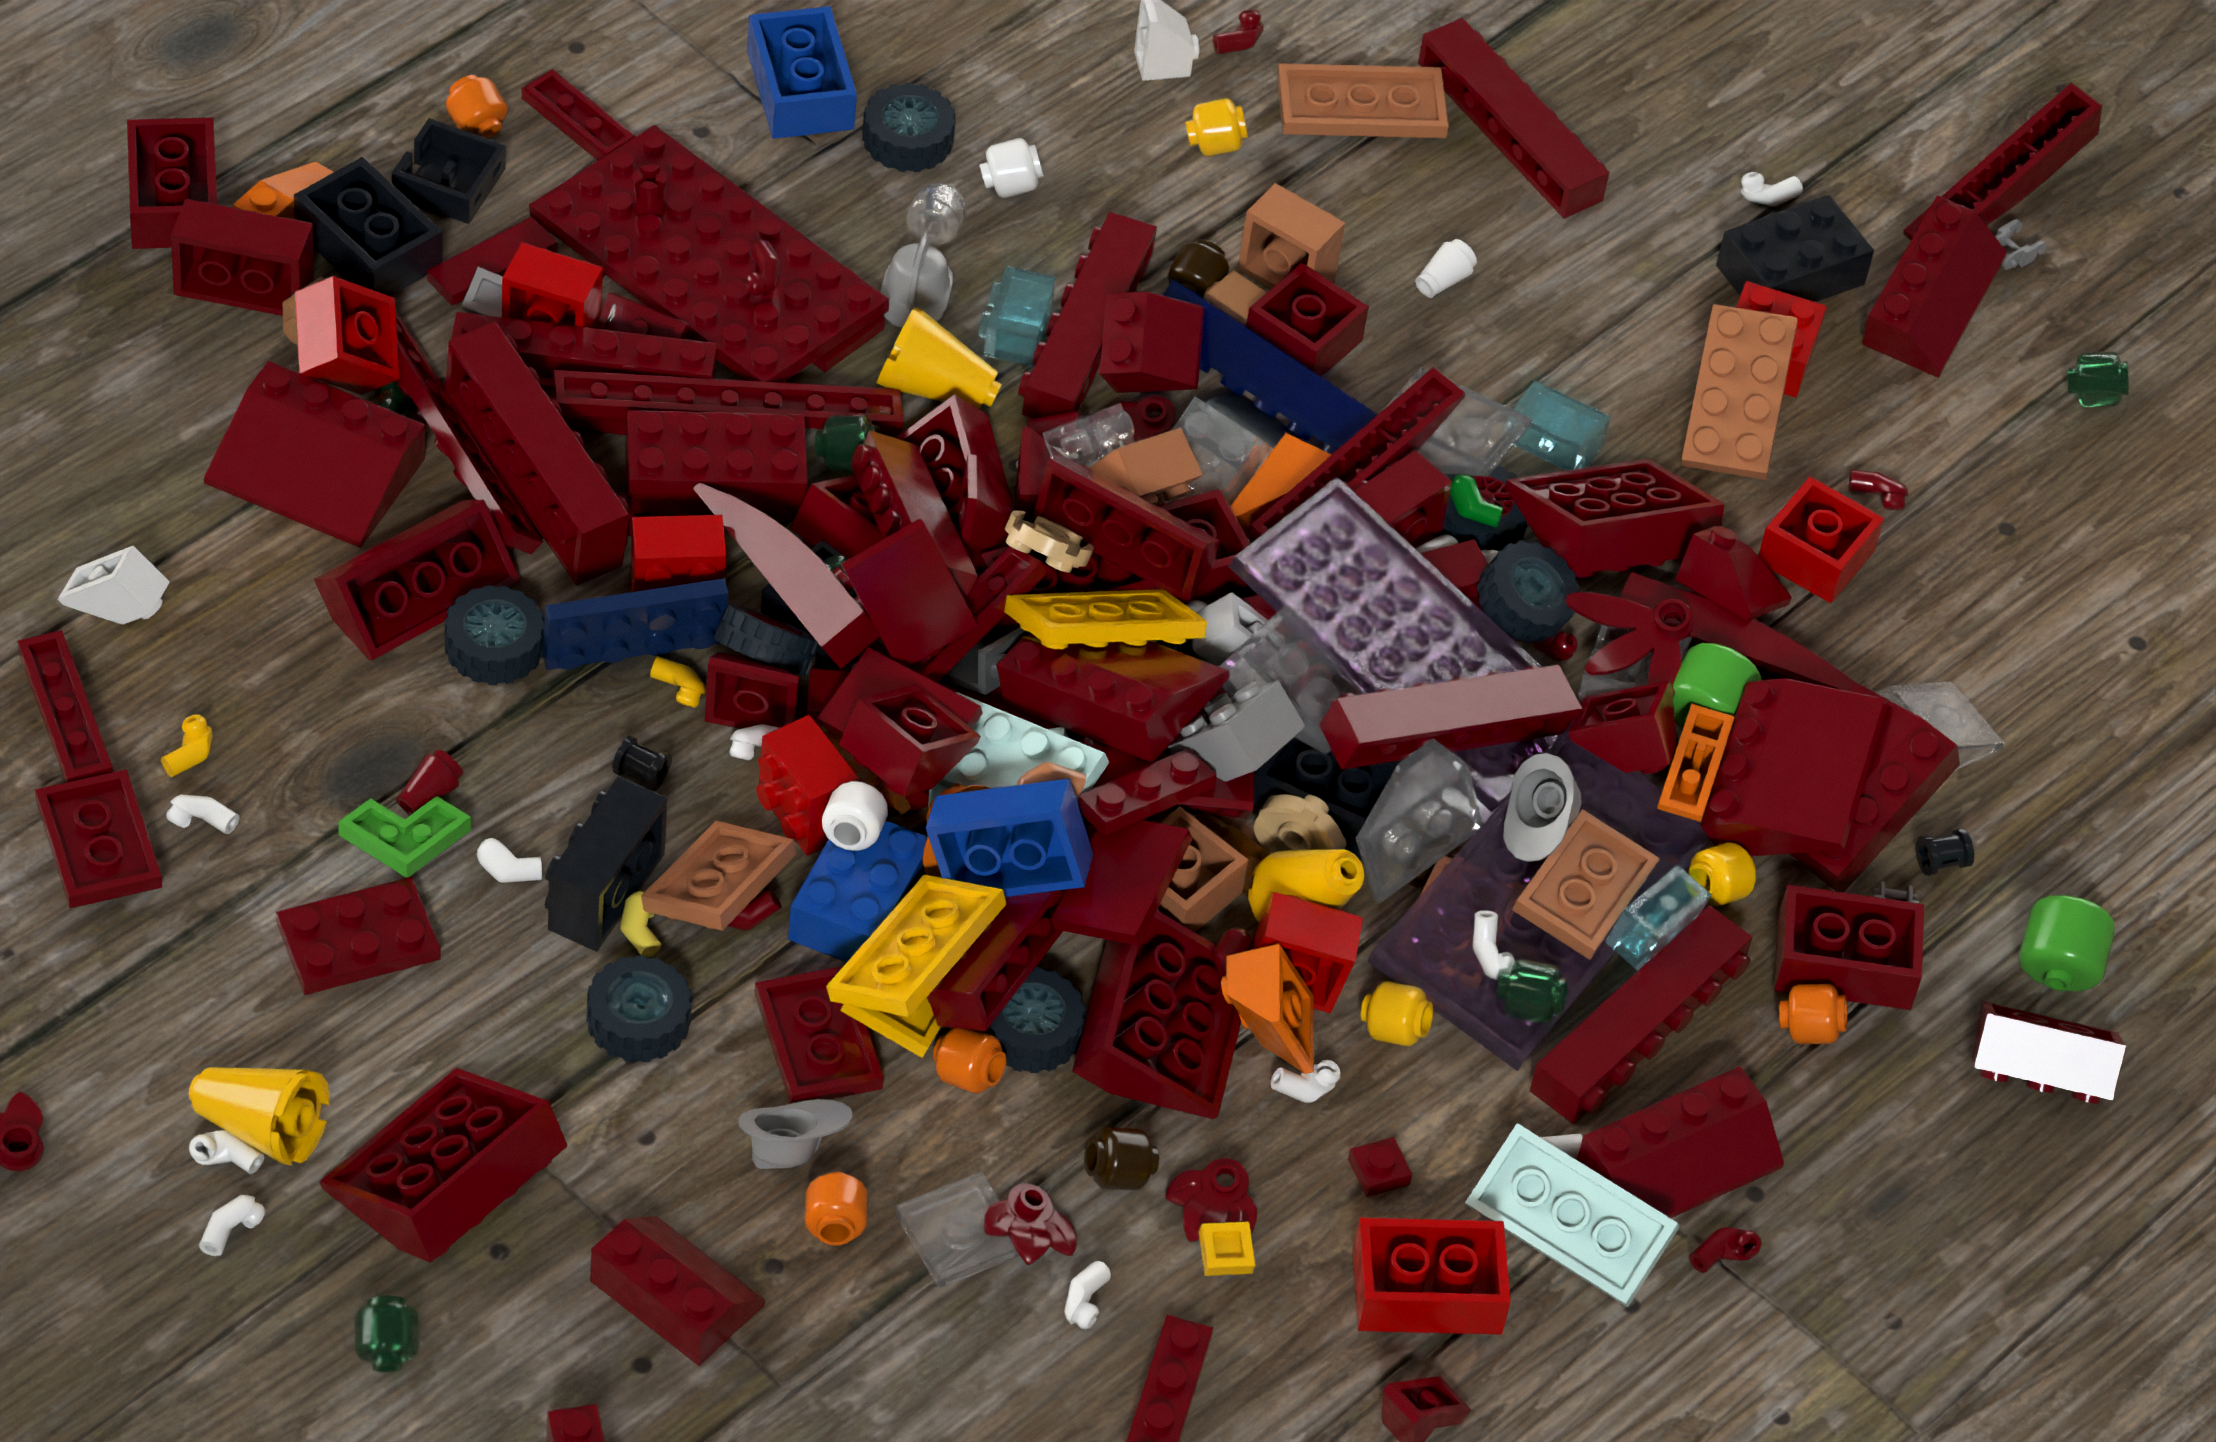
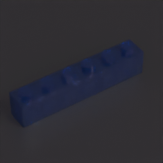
(1274, 377)

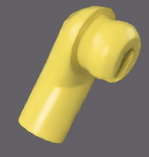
(635, 928)

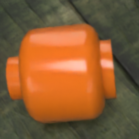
(476, 106)
(1814, 1014)
(969, 1060)
(836, 1208)

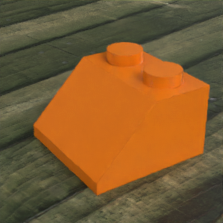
(1273, 1003)

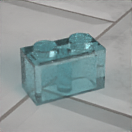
(1018, 315)
(1561, 428)
(1657, 917)

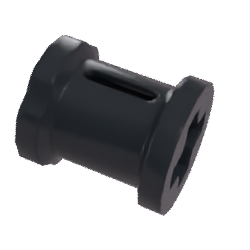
(642, 763)
(1944, 851)

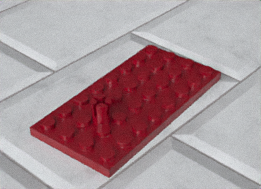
(684, 247)

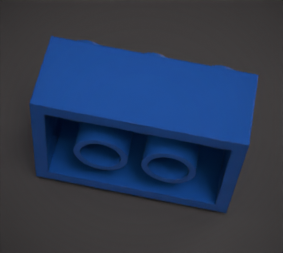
(801, 72)
(1012, 838)
(855, 891)

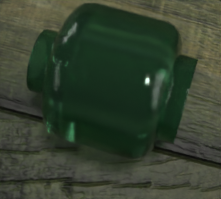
(2099, 379)
(840, 438)
(1533, 991)
(386, 1333)

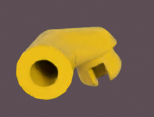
(681, 676)
(194, 748)

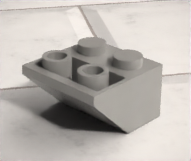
(1241, 730)

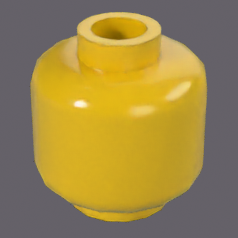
(1217, 127)
(1724, 872)
(1397, 1014)

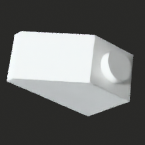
(1164, 42)
(116, 587)
(1228, 627)

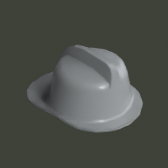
(919, 280)
(1540, 807)
(792, 1132)

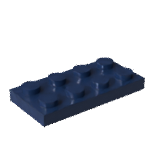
(633, 624)

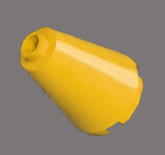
(937, 365)
(1312, 875)
(265, 1107)

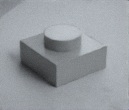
(484, 294)

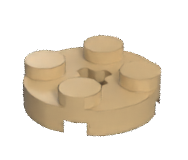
(1049, 539)
(1296, 824)

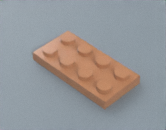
(1362, 100)
(1739, 392)

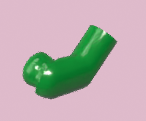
(1470, 504)

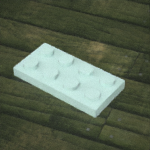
(1016, 746)
(1572, 1215)

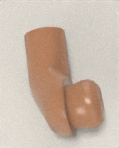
(1049, 772)

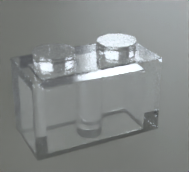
(1091, 435)

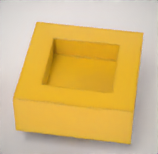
(1226, 1248)

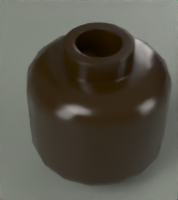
(1199, 266)
(1121, 1158)

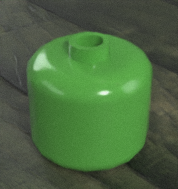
(1712, 679)
(2067, 943)

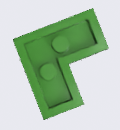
(407, 842)

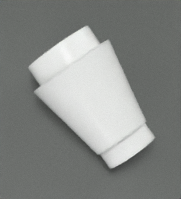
(1447, 267)

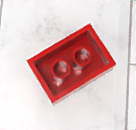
(1431, 1276)

